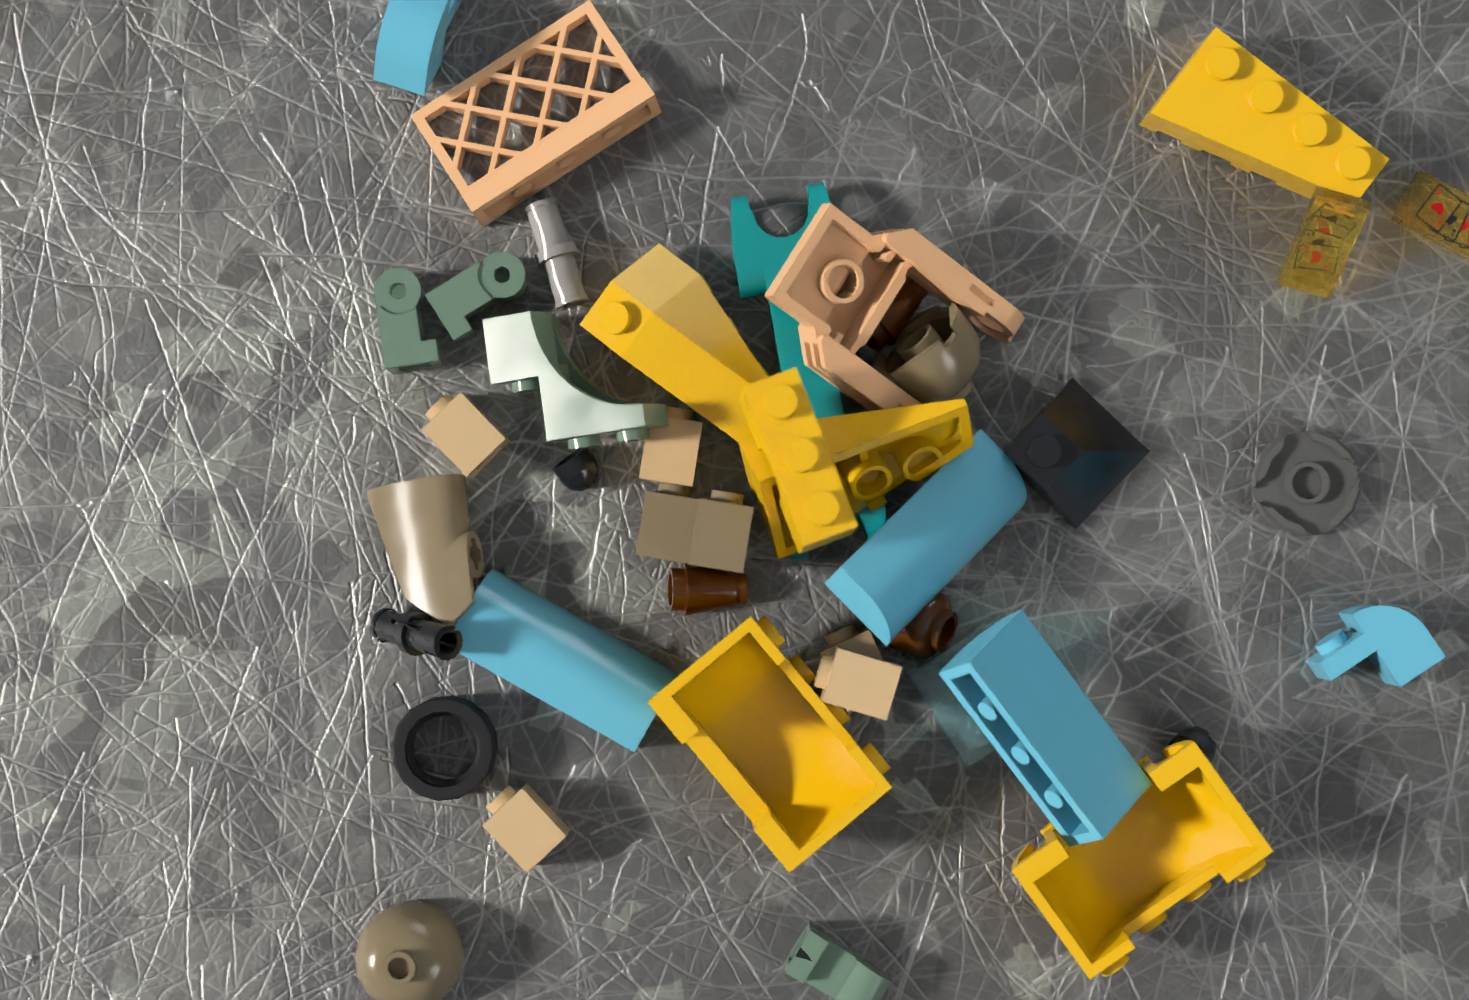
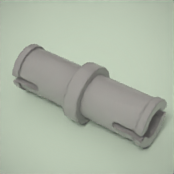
(556, 254)

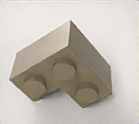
(695, 530)

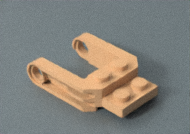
(845, 281)

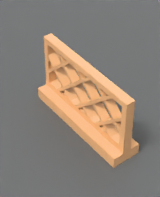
(569, 142)

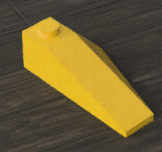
(679, 336)
(871, 457)

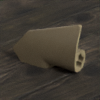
(430, 542)

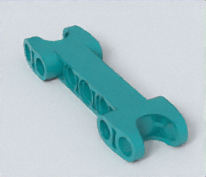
(756, 264)

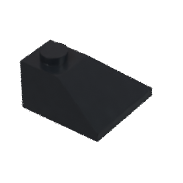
(1074, 453)

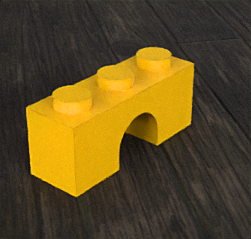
(800, 460)

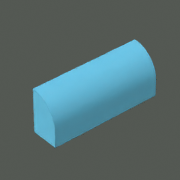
(930, 538)
(562, 659)
(1046, 729)

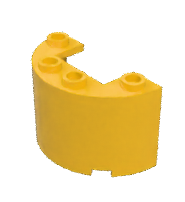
(772, 741)
(1155, 856)

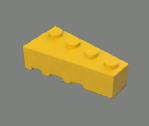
(1261, 123)

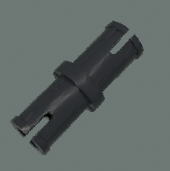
(416, 634)

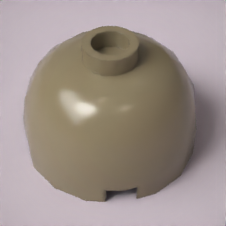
(934, 356)
(409, 953)

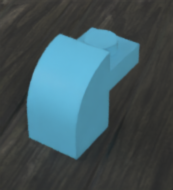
(412, 42)
(1387, 635)

